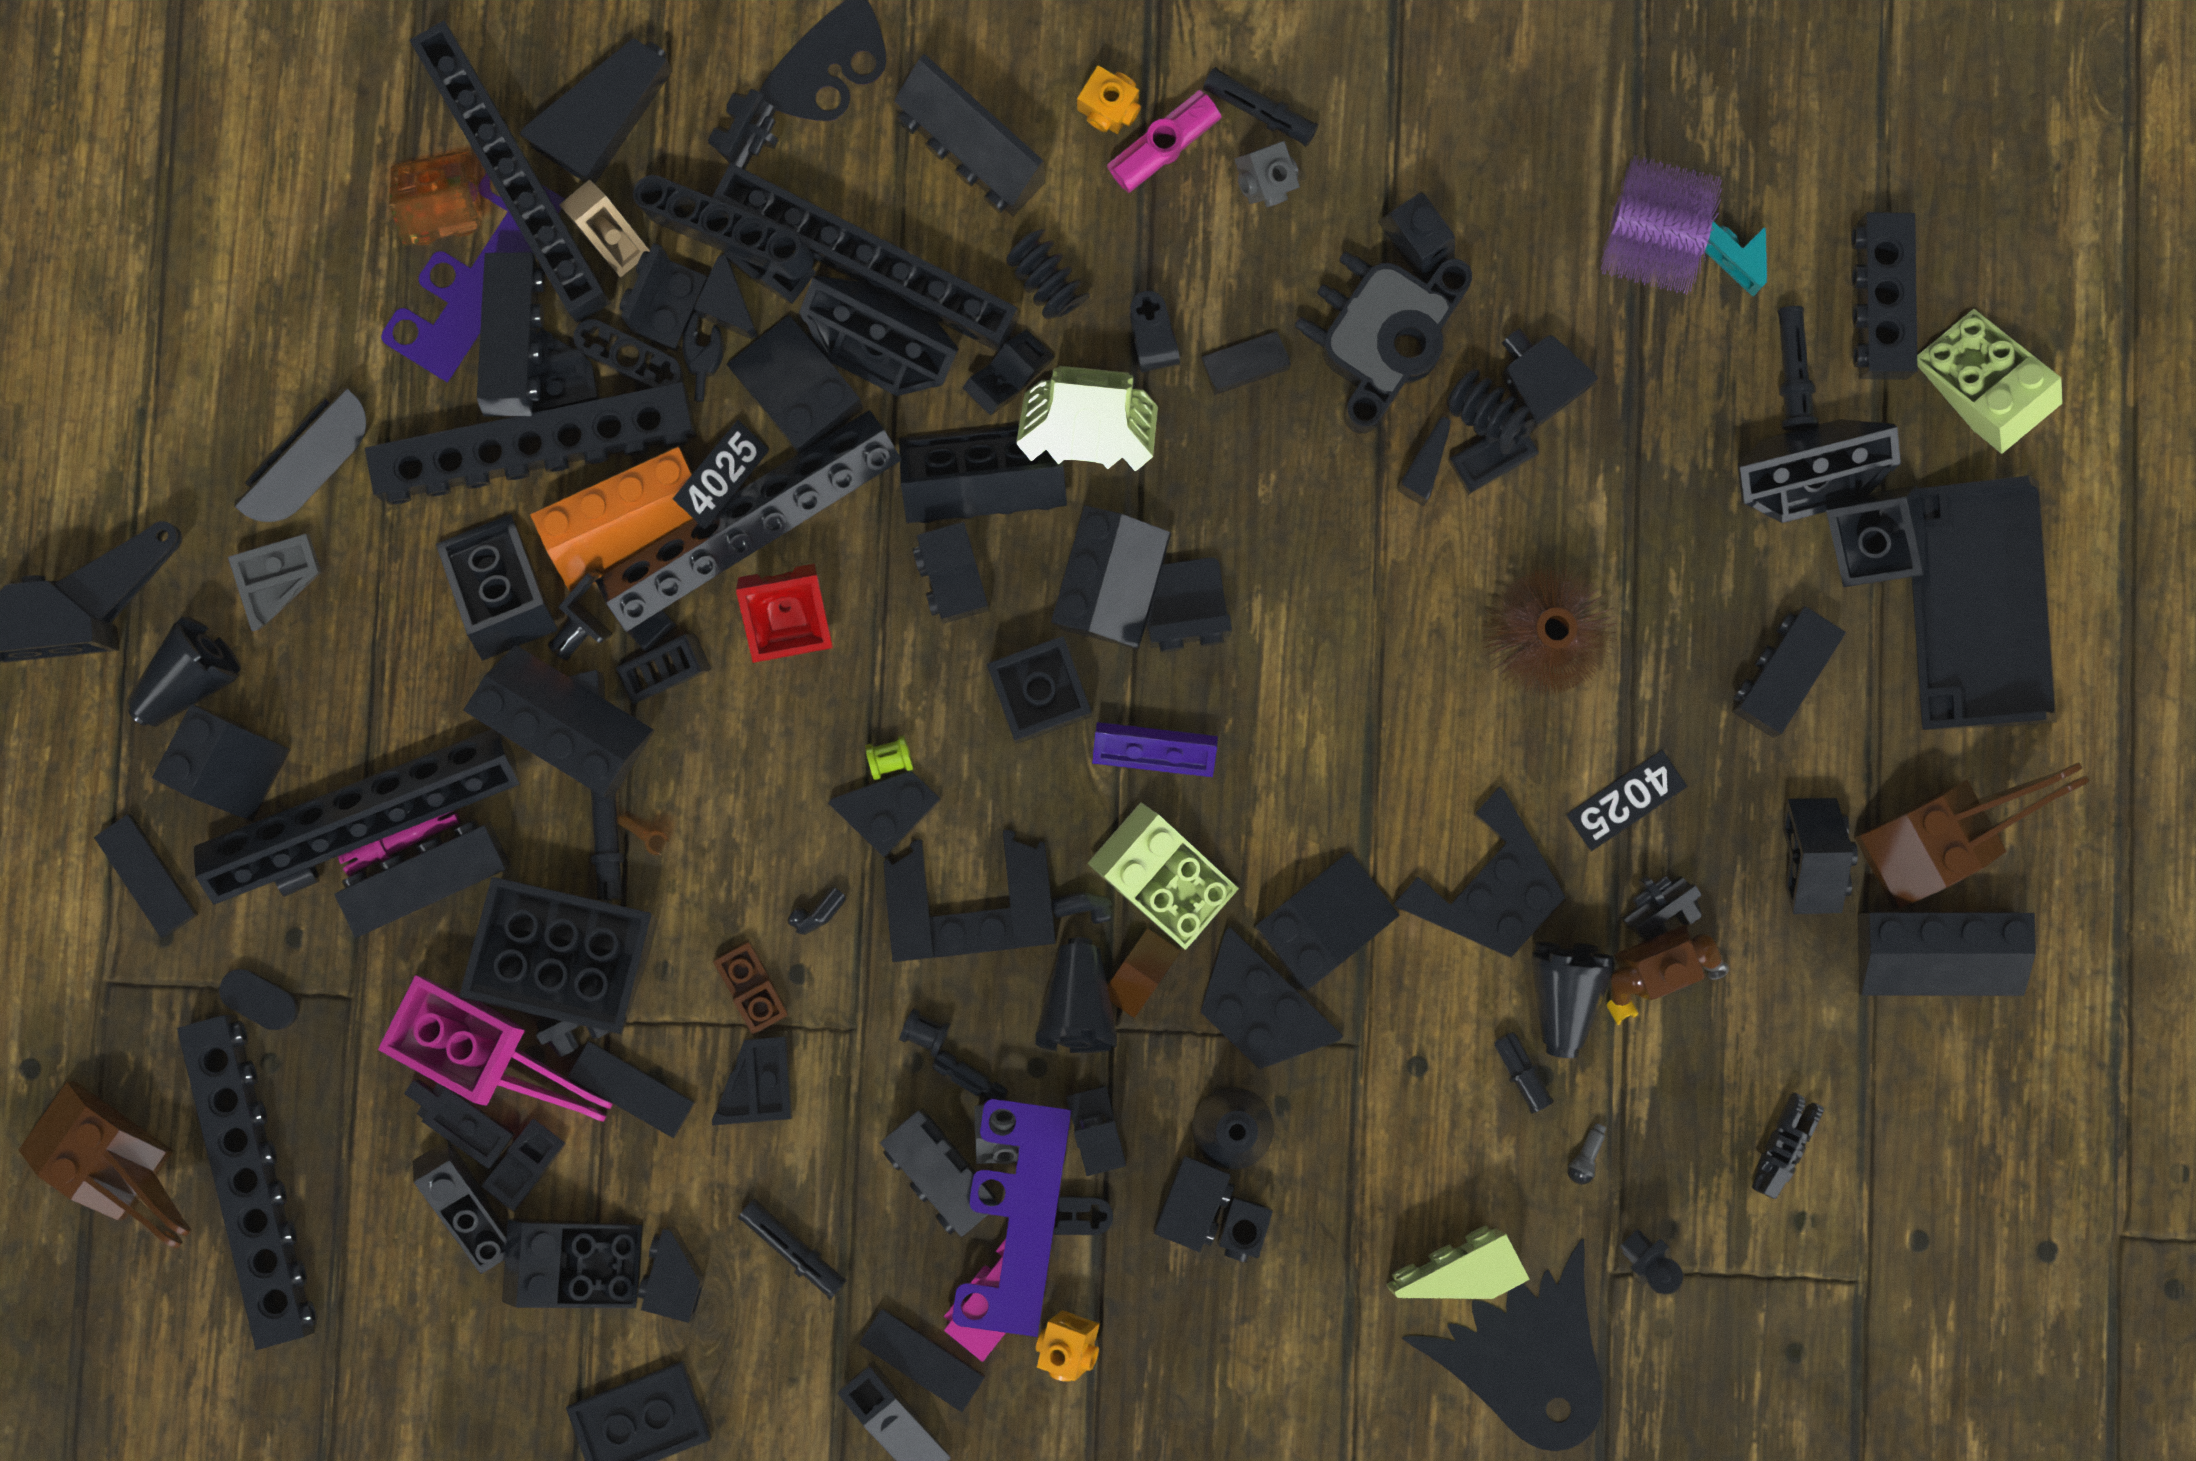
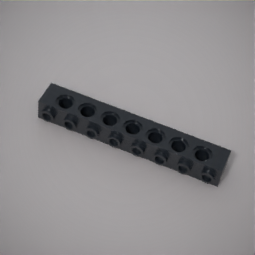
(510, 172)
(874, 260)
(390, 460)
(748, 520)
(355, 815)
(237, 1203)

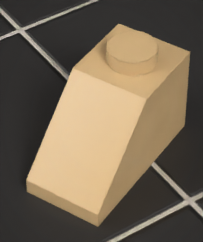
(604, 227)

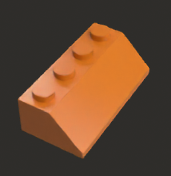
(614, 517)

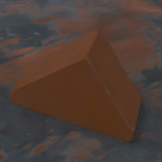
(1141, 972)

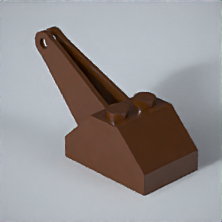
(1947, 837)
(103, 1162)

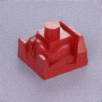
(783, 614)

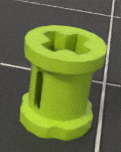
(889, 757)

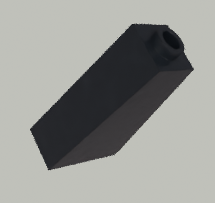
(600, 111)

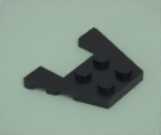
(1507, 895)

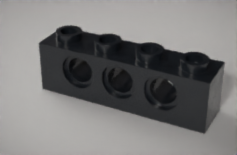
(1897, 237)

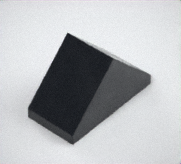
(723, 301)

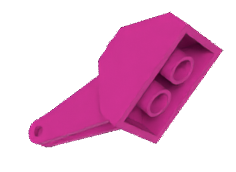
(469, 1048)

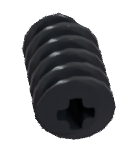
(1044, 276)
(1489, 414)

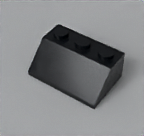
(1111, 577)

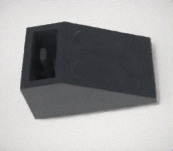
(571, 1264)

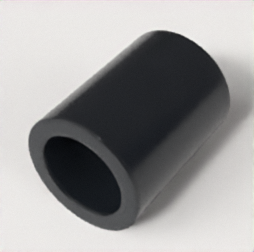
(298, 881)

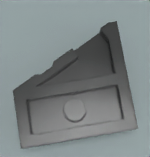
(273, 576)

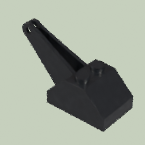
(78, 611)

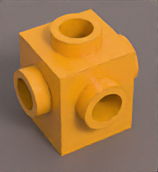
(1109, 100)
(1067, 1346)

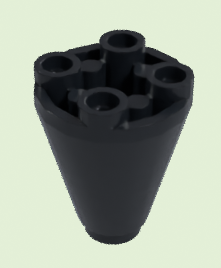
(1569, 993)

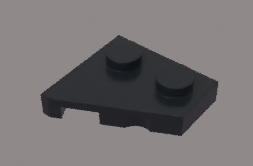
(758, 1085)

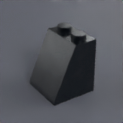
(221, 762)

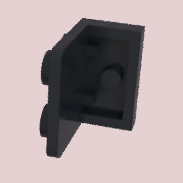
(1188, 606)

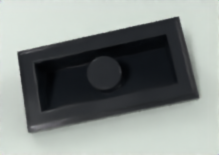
(1246, 363)

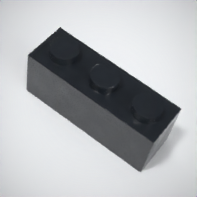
(1787, 670)

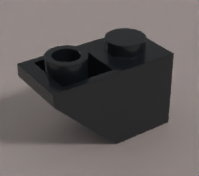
(675, 1278)

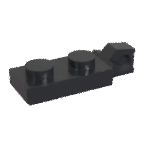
(460, 1122)

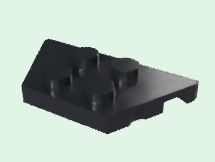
(1260, 1008)

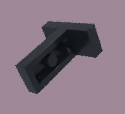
(1096, 1131)

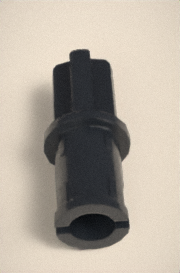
(1523, 1072)

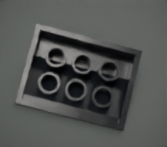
(558, 955)

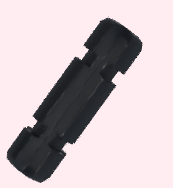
(968, 1077)

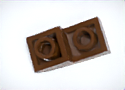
(750, 987)

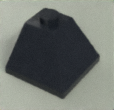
(1879, 536)

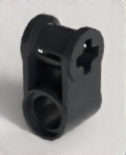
(1154, 338)

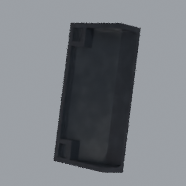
(1983, 607)

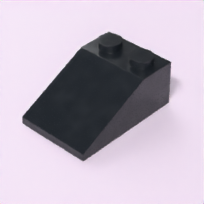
(795, 385)
(496, 587)
(1326, 921)

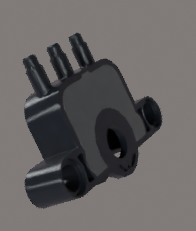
(1379, 311)

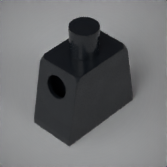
(1419, 234)
(1544, 375)

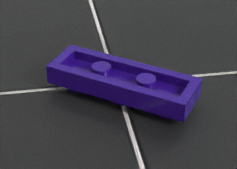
(1155, 749)

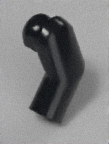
(1083, 902)
(820, 915)

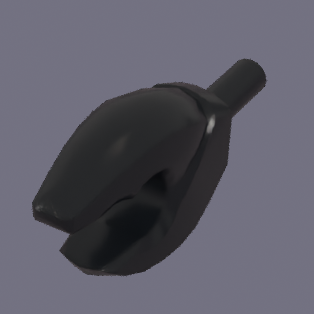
(702, 360)

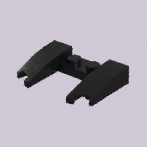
(920, 936)

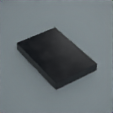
(641, 1418)

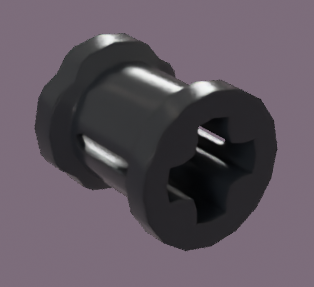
(925, 1032)

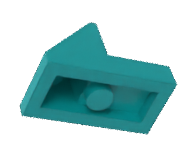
(1744, 264)

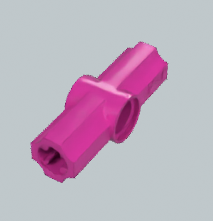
(1182, 124)

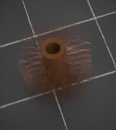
(1562, 624)

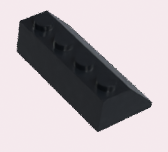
(969, 137)
(975, 475)
(559, 721)
(1945, 954)

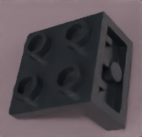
(661, 298)

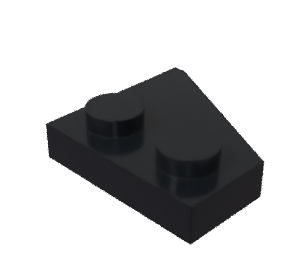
(887, 809)

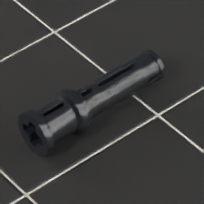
(1796, 387)

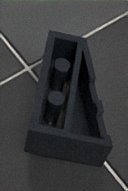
(937, 1171)

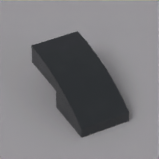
(523, 1165)

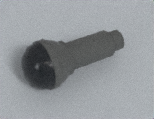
(1582, 1168)

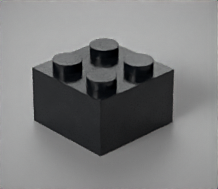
(1039, 690)

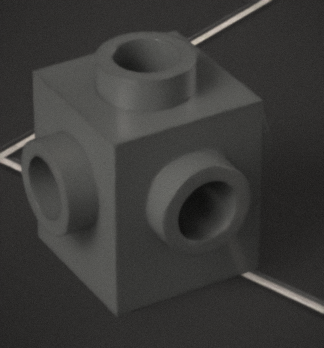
(1267, 174)
(1001, 1123)

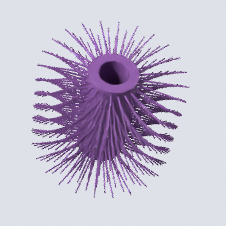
(1660, 225)

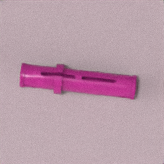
(394, 843)

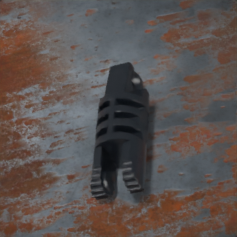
(1786, 1145)

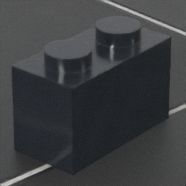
(1193, 1204)

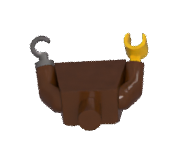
(1661, 968)

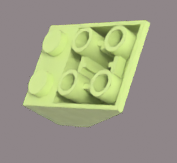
(1991, 380)
(1163, 875)
(1474, 1270)

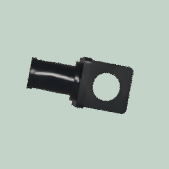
(581, 621)

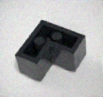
(953, 573)
(1818, 855)

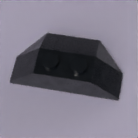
(877, 336)
(1817, 467)

